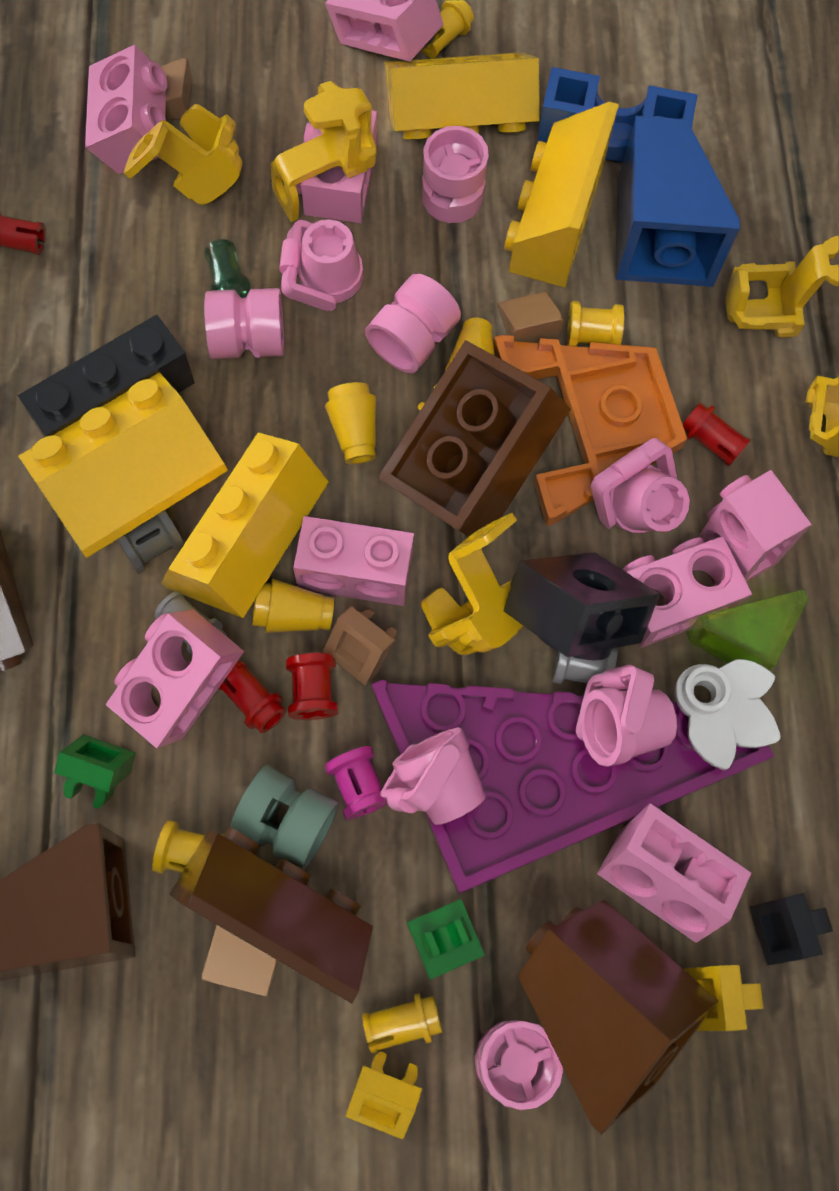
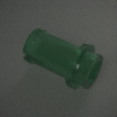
(226, 268)

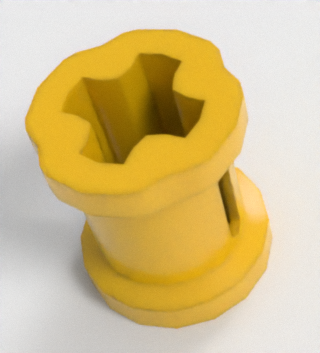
(594, 324)
(174, 848)

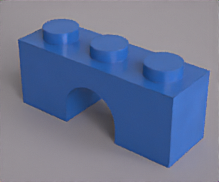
(576, 92)

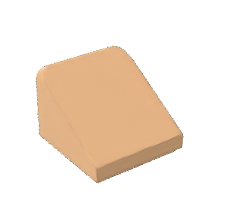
(238, 964)

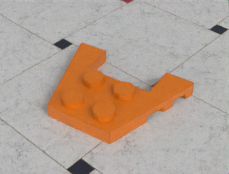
(615, 404)

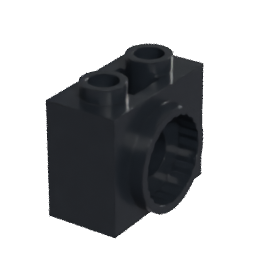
(580, 604)

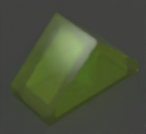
(750, 631)

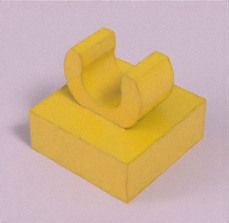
(733, 997)
(385, 1100)

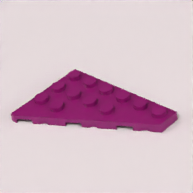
(538, 773)

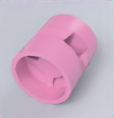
(454, 174)
(244, 323)
(413, 323)
(518, 1064)

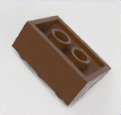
(475, 440)
(277, 911)

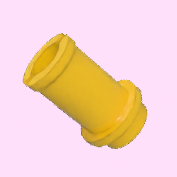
(456, 20)
(402, 1023)

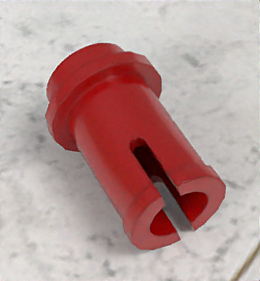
(22, 234)
(715, 433)
(253, 699)

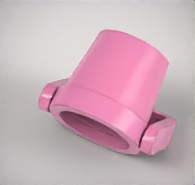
(325, 262)
(640, 495)
(624, 722)
(435, 778)

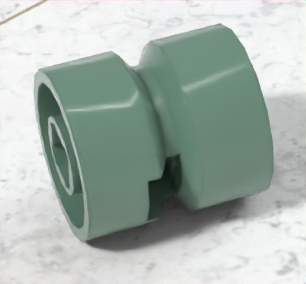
(302, 826)

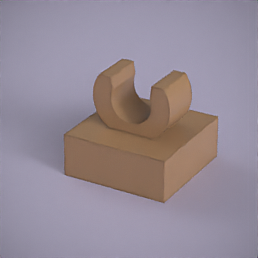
(359, 644)

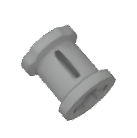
(579, 669)

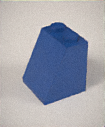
(670, 208)

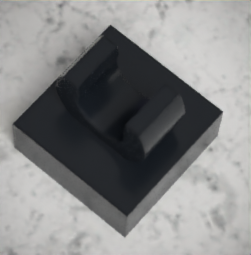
(789, 929)

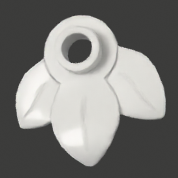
(732, 715)

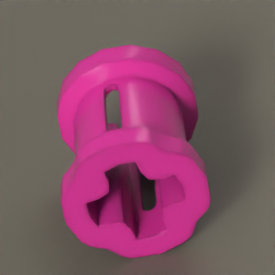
(357, 782)

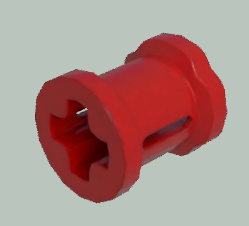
(311, 686)

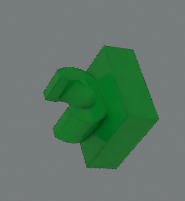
(95, 765)
(445, 939)

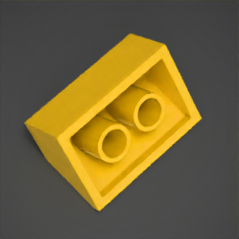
(463, 93)
(560, 195)
(123, 463)
(247, 526)

